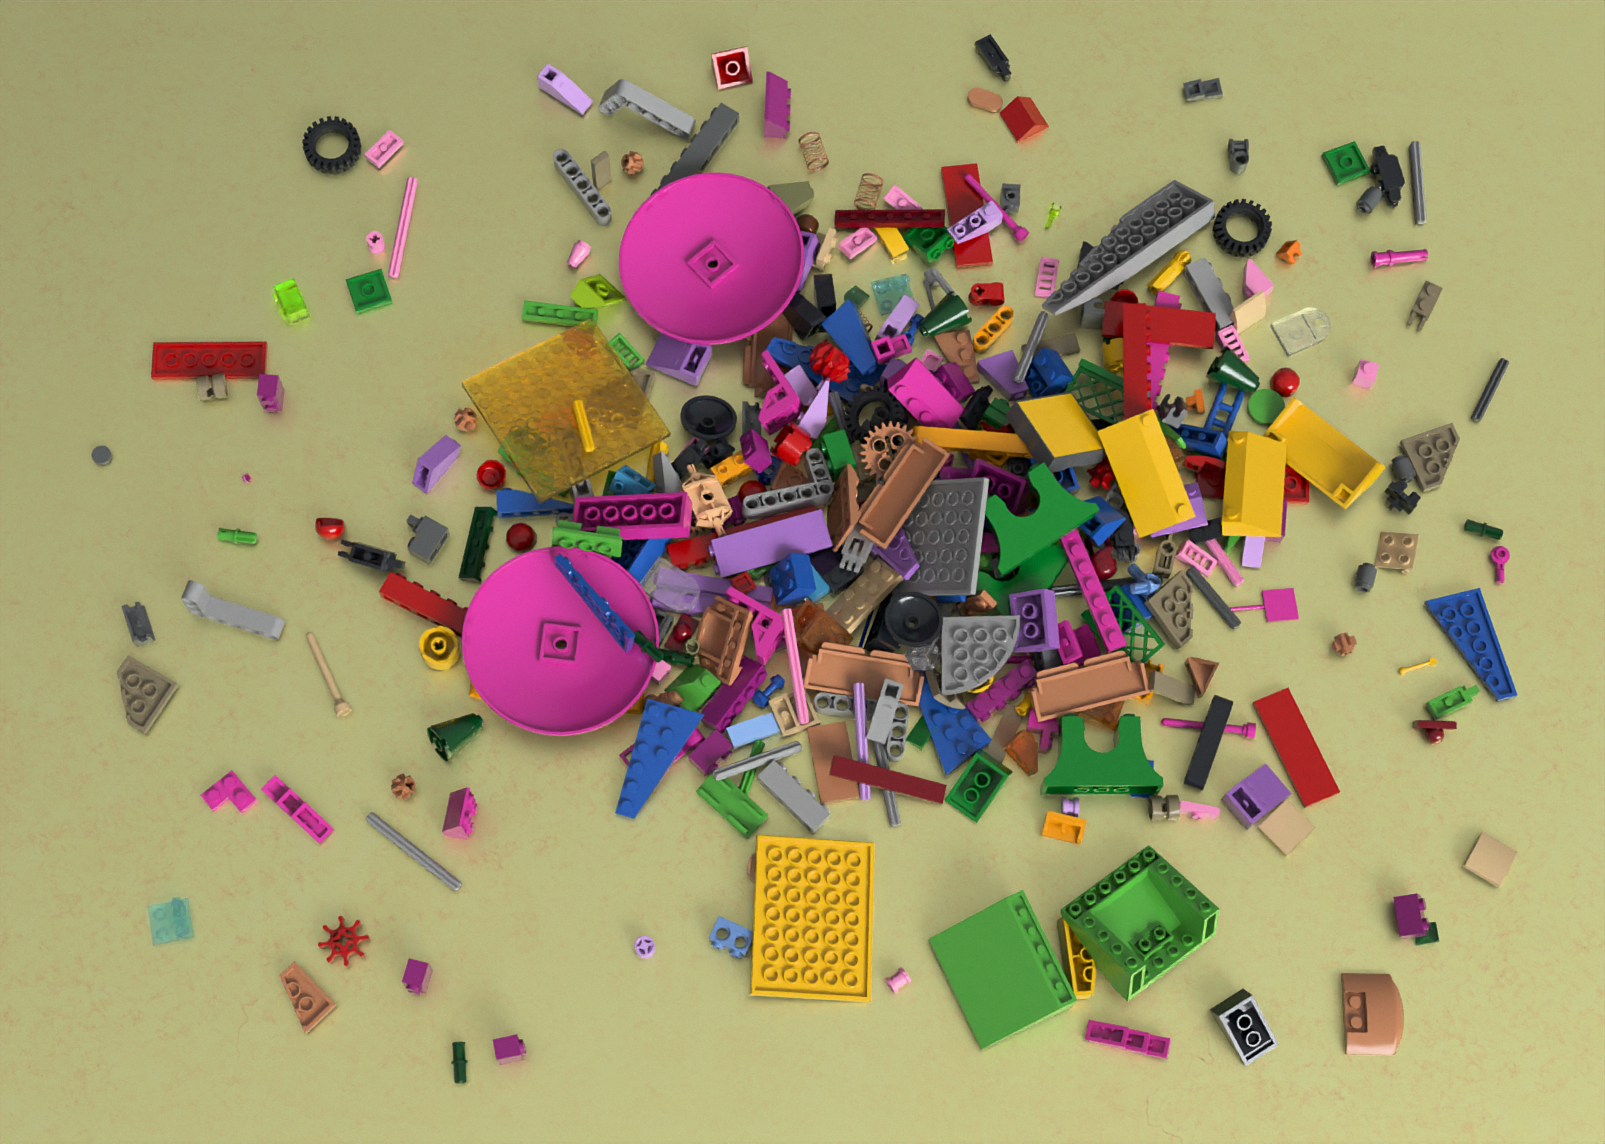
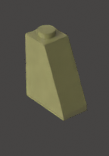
(794, 195)

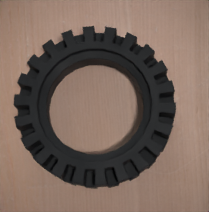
(318, 130)
(1236, 246)
(865, 398)

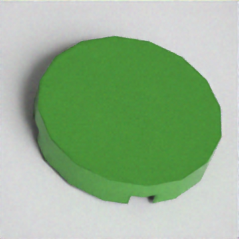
(1265, 406)

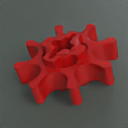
(1101, 474)
(350, 946)

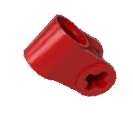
(987, 294)

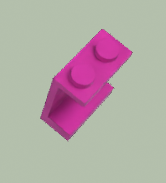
(1076, 644)

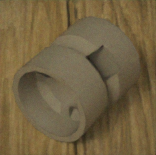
(213, 386)
(1171, 807)

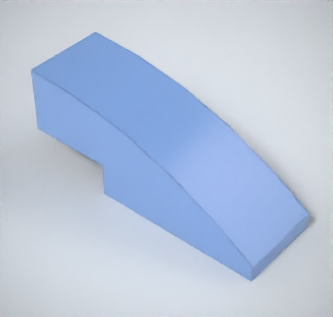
(752, 730)

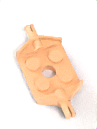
(707, 512)

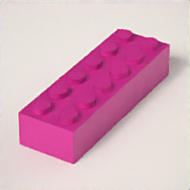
(637, 515)

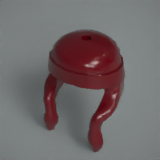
(1103, 563)

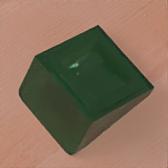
(857, 295)
(1431, 938)

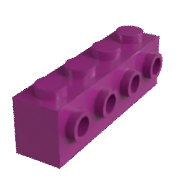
(1002, 691)
(731, 698)

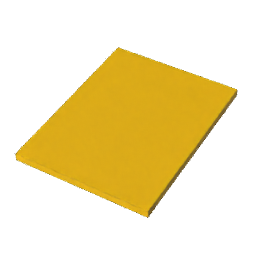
(812, 918)

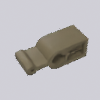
(1165, 558)

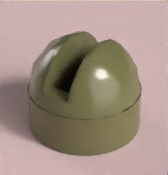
(693, 643)

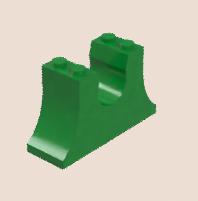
(1025, 537)
(1034, 574)
(1089, 772)

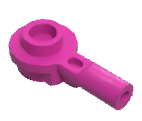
(1500, 556)

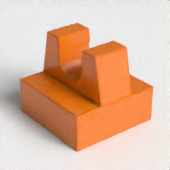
(1288, 250)
(1196, 401)

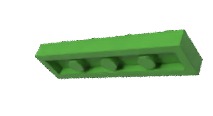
(556, 313)

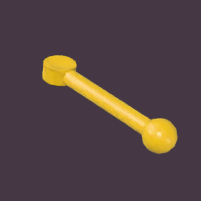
(1432, 661)

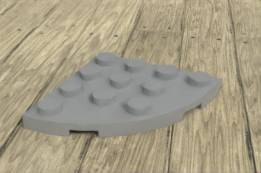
(975, 649)

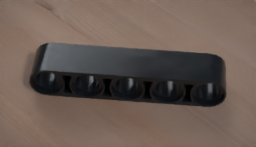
(1208, 742)

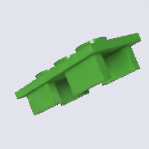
(605, 540)
(733, 804)

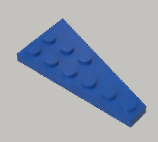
(792, 354)
(599, 605)
(1471, 630)
(956, 734)
(658, 742)

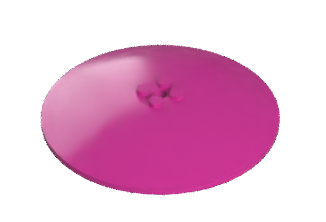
(706, 221)
(514, 633)

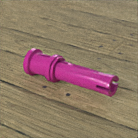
(1390, 257)

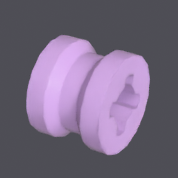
(1070, 806)
(643, 943)

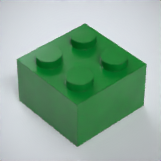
(837, 453)

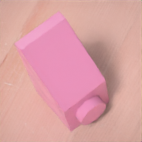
(1254, 280)

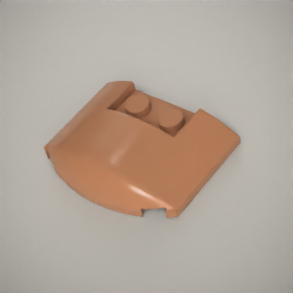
(843, 509)
(723, 638)
(1371, 1014)

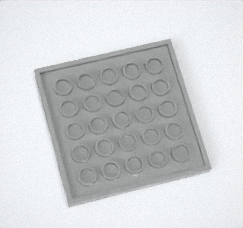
(947, 537)

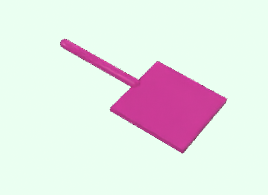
(1278, 605)

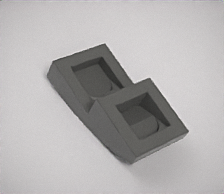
(1204, 90)

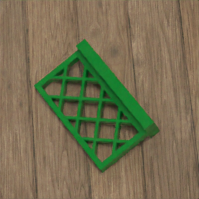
(1105, 377)
(1086, 615)

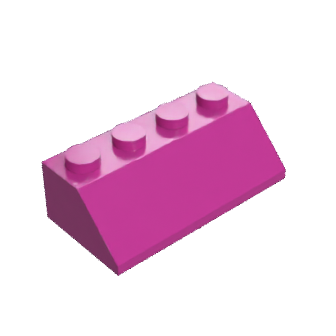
(925, 396)

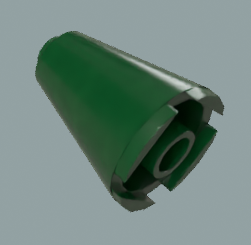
(945, 316)
(1233, 372)
(454, 734)

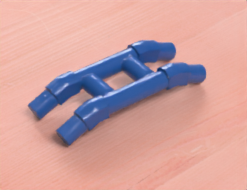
(1232, 410)

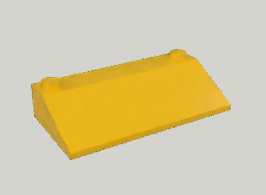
(1323, 454)
(1146, 473)
(1253, 485)

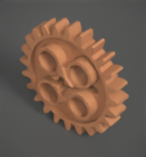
(874, 457)

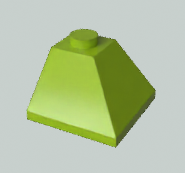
(595, 292)

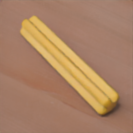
(583, 426)

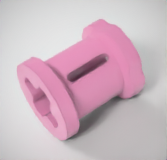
(379, 246)
(897, 980)

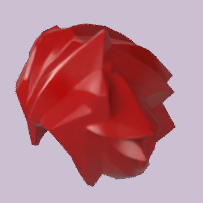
(829, 362)

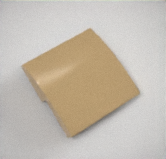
(1249, 312)
(786, 714)
(1286, 826)
(1490, 859)

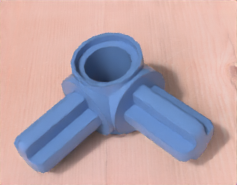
(1146, 583)

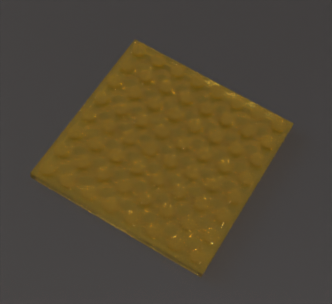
(533, 416)

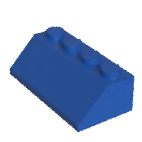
(640, 555)

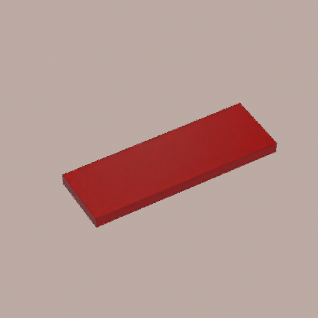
(961, 202)
(1166, 325)
(198, 359)
(1295, 485)
(1296, 747)

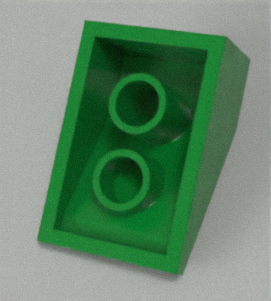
(978, 785)

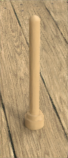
(341, 706)

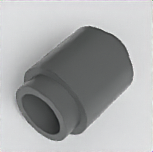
(1369, 200)
(1403, 468)
(1365, 577)

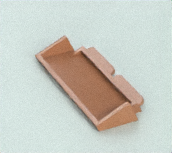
(754, 371)
(905, 485)
(842, 665)
(1095, 684)

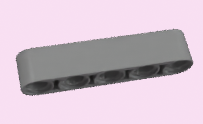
(580, 179)

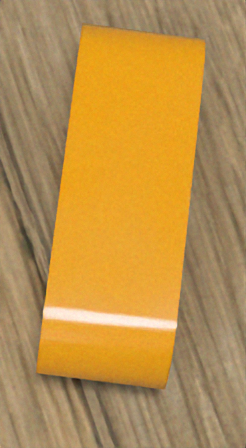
(996, 322)

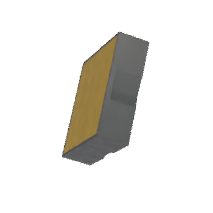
(1057, 431)

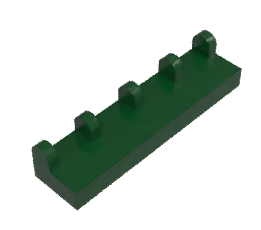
(477, 544)

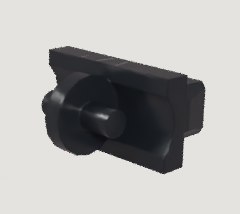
(718, 453)
(1399, 499)

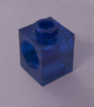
(768, 479)

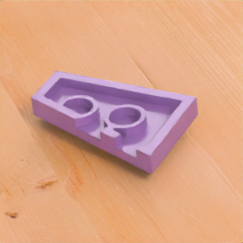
(899, 555)

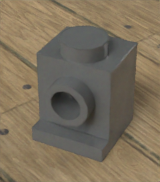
(1010, 197)

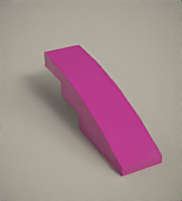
(297, 809)
(1128, 1039)

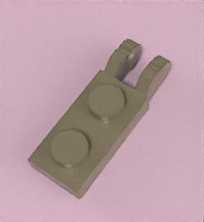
(1425, 303)

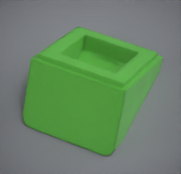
(1230, 541)

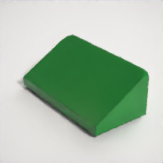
(919, 734)

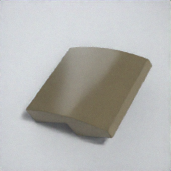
(935, 683)

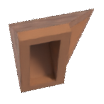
(1200, 673)

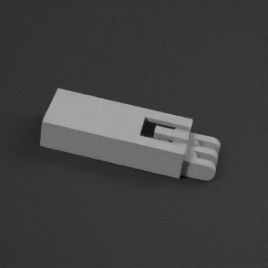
(850, 549)

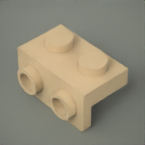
(826, 242)

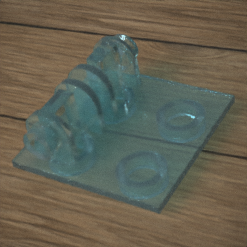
(890, 291)
(170, 921)

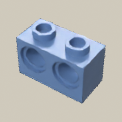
(734, 932)

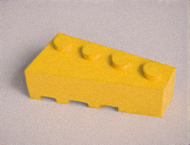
(1077, 962)

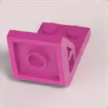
(778, 410)
(765, 638)

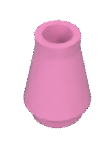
(578, 253)

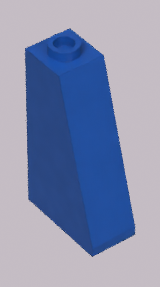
(852, 337)

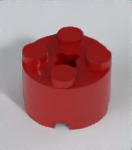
(791, 443)

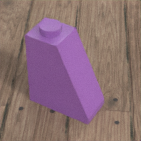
(999, 373)
(435, 463)

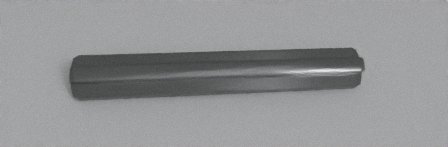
(1490, 390)
(1213, 597)

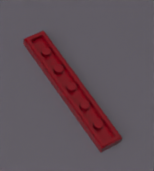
(889, 218)
(887, 779)

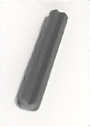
(839, 413)

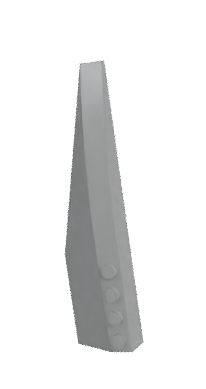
(1134, 243)

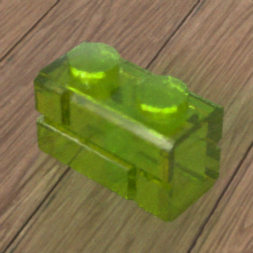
(291, 301)

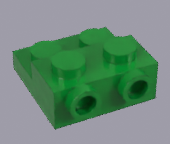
(929, 241)

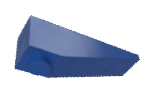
(1202, 440)
(524, 504)

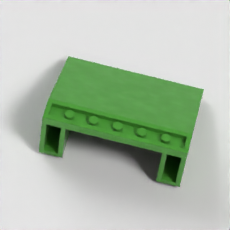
(1141, 921)
(1002, 970)

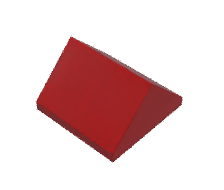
(731, 67)
(1023, 118)

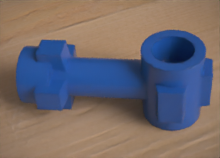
(913, 328)
(762, 698)

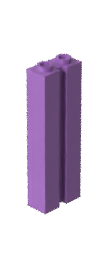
(769, 543)
(709, 589)

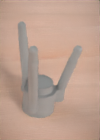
(935, 278)

